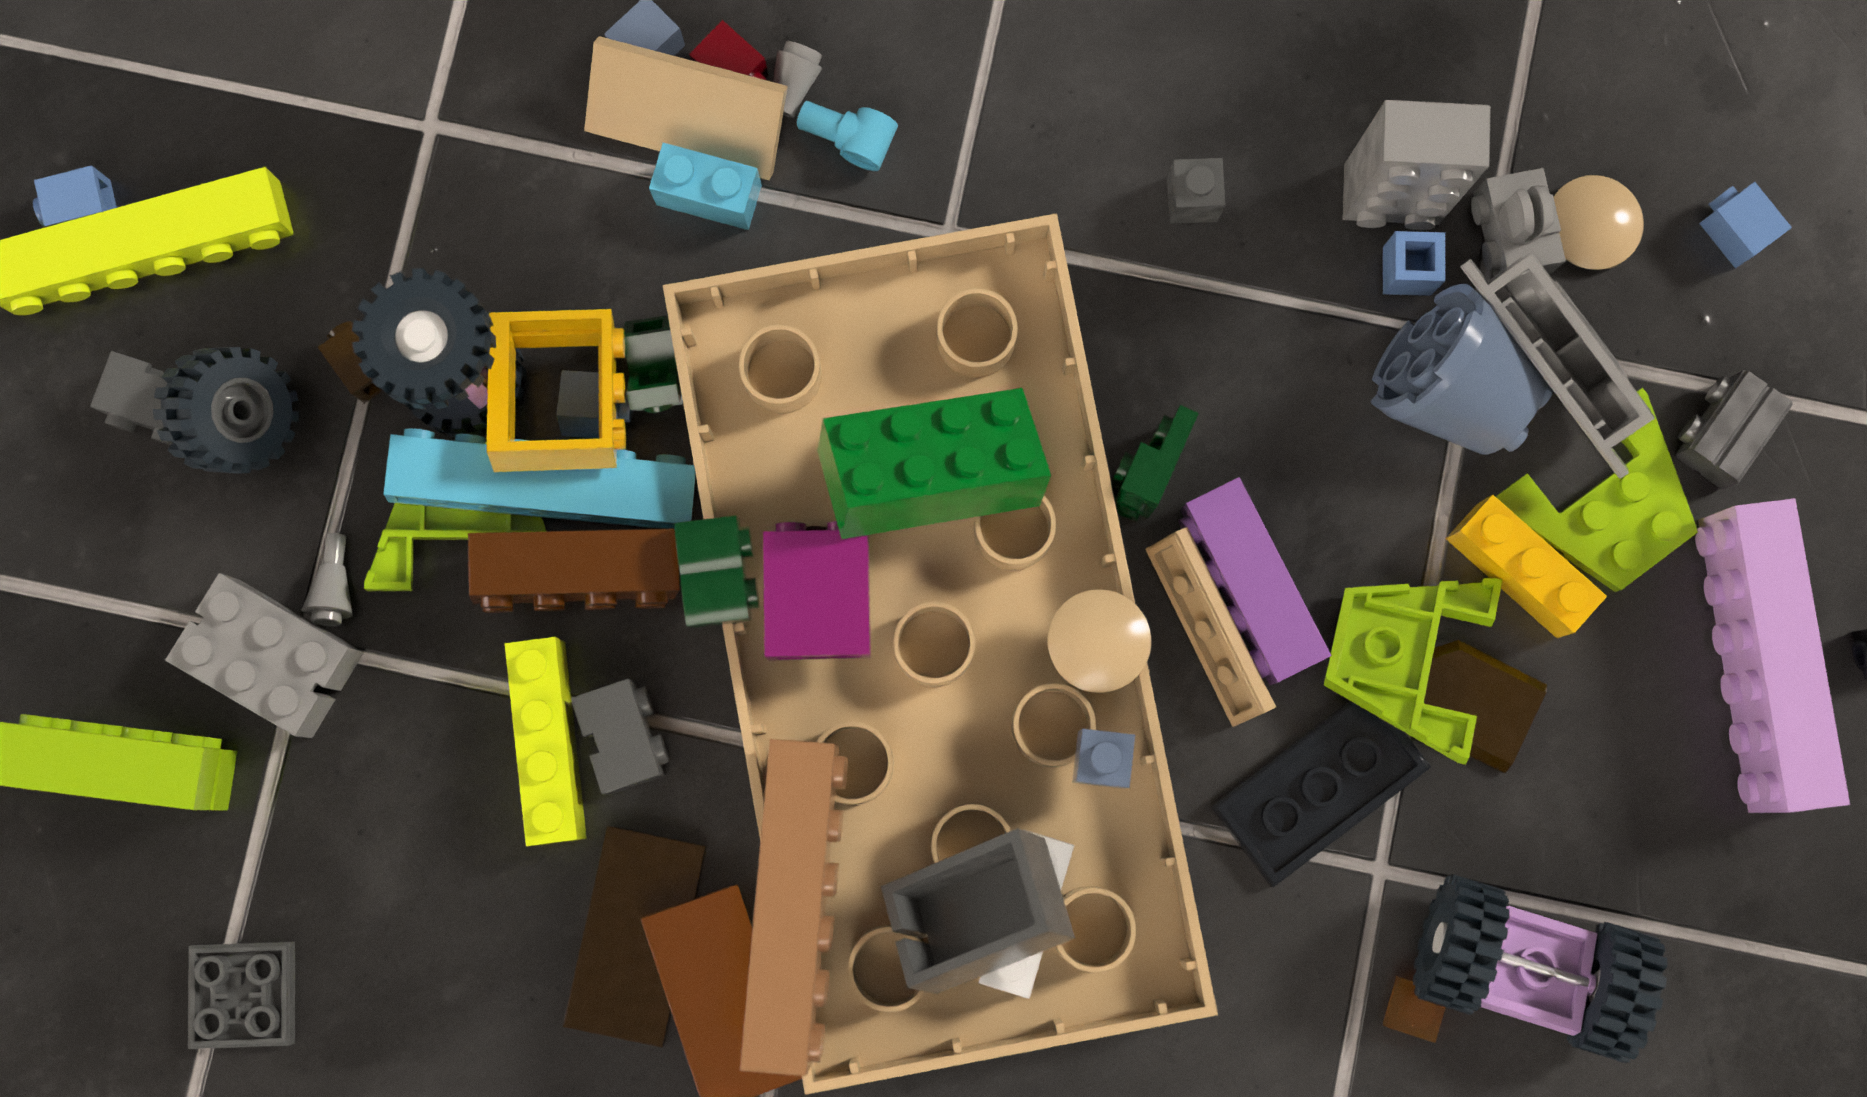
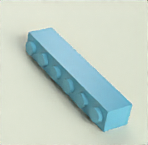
(462, 477)

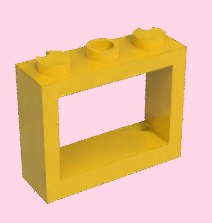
(544, 330)

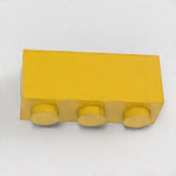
(1528, 565)

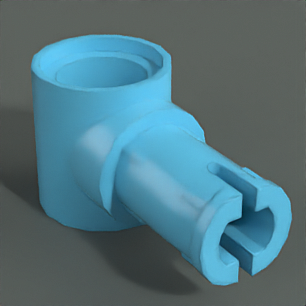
(859, 136)

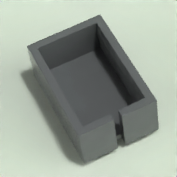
(977, 911)

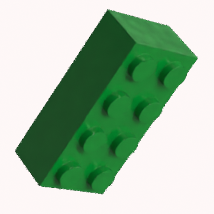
(932, 462)

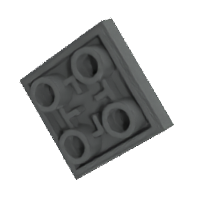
(241, 995)

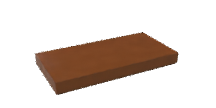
(704, 970)

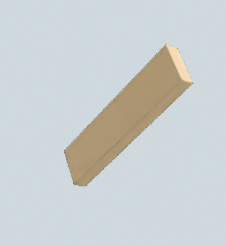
(1210, 627)

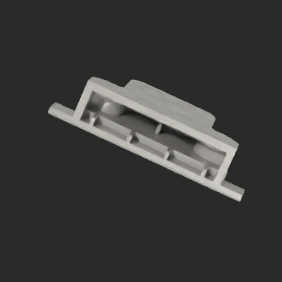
(1565, 353)

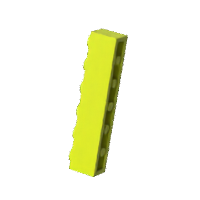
(142, 240)

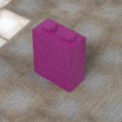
(815, 594)

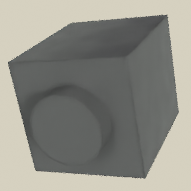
(1196, 190)

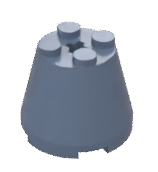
(1461, 376)

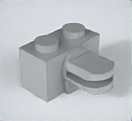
(1517, 220)

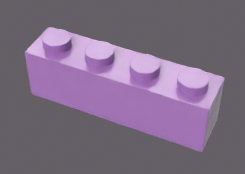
(1254, 582)

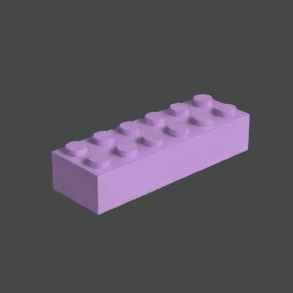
(1771, 658)

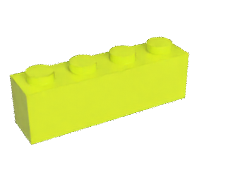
(545, 741)

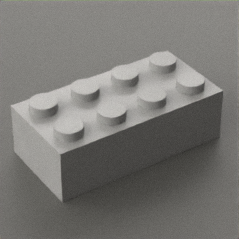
(1415, 163)

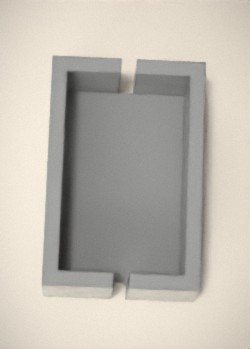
(264, 656)

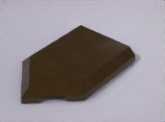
(1491, 690)

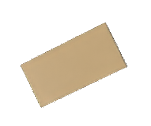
(683, 103)

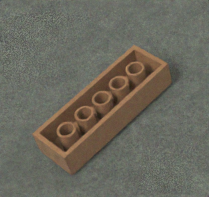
(791, 906)

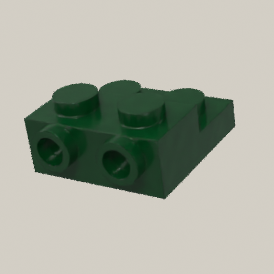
(1144, 476)

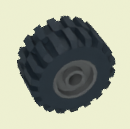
(226, 410)

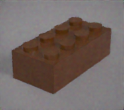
(572, 568)

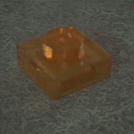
(1411, 1014)

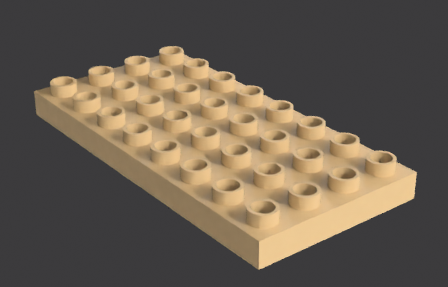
(959, 708)

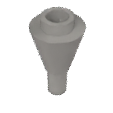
(329, 593)

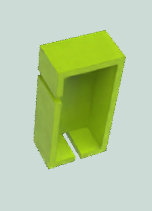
(116, 763)

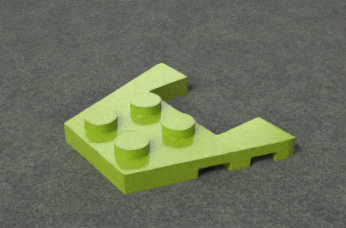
(407, 522)
(1620, 523)
(1387, 651)

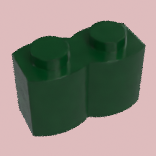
(714, 571)

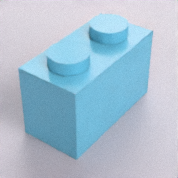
(705, 186)

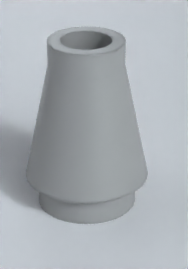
(798, 69)

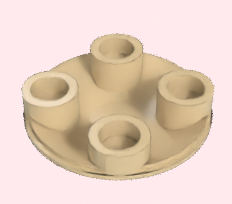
(1598, 222)
(1099, 641)

